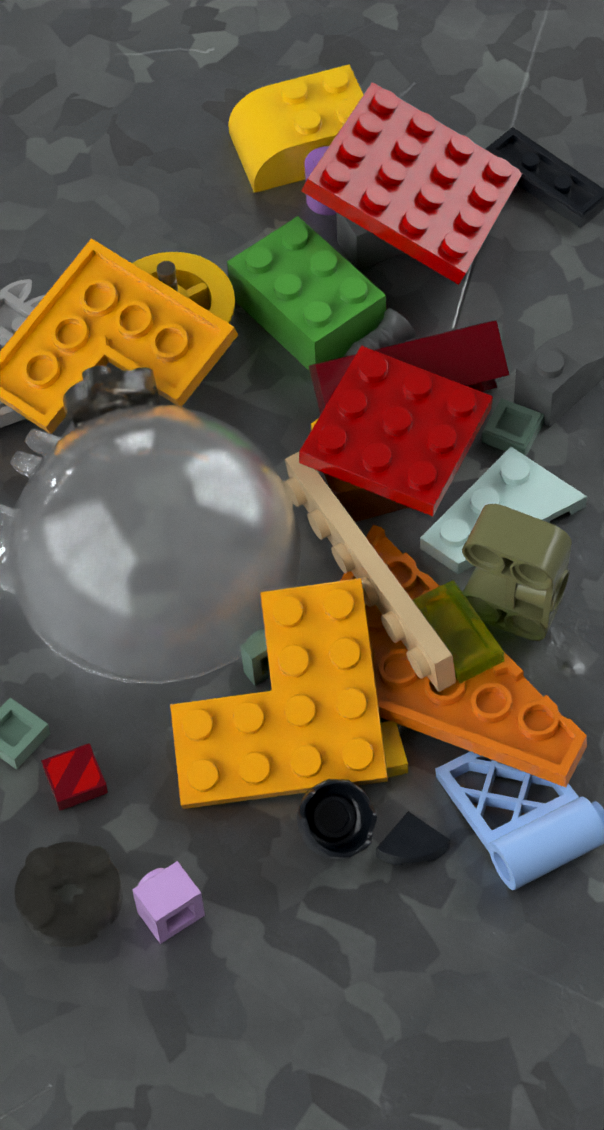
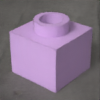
(168, 901)

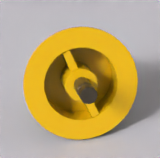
(193, 278)

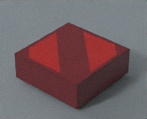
(74, 776)

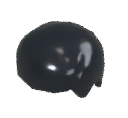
(336, 819)

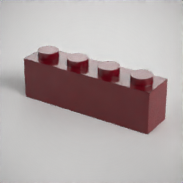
(463, 355)

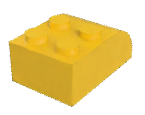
(287, 121)

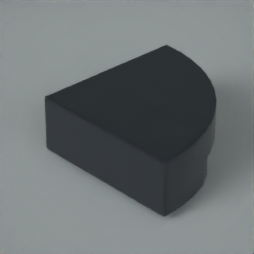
(412, 842)

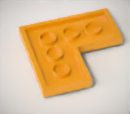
(102, 315)
(313, 722)

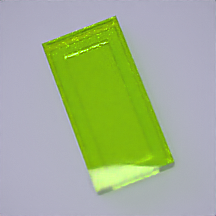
(460, 630)

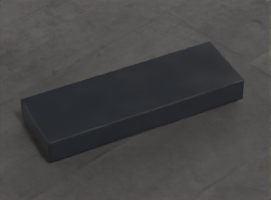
(550, 178)

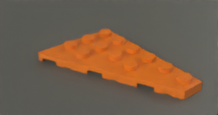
(488, 714)

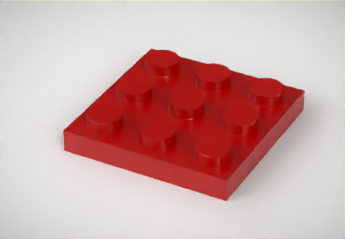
(396, 430)

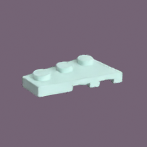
(509, 482)

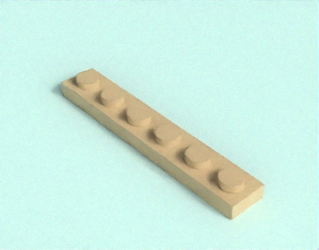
(380, 587)

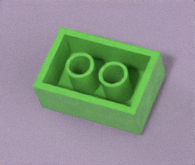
(305, 293)

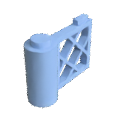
(530, 842)

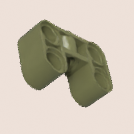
(517, 570)

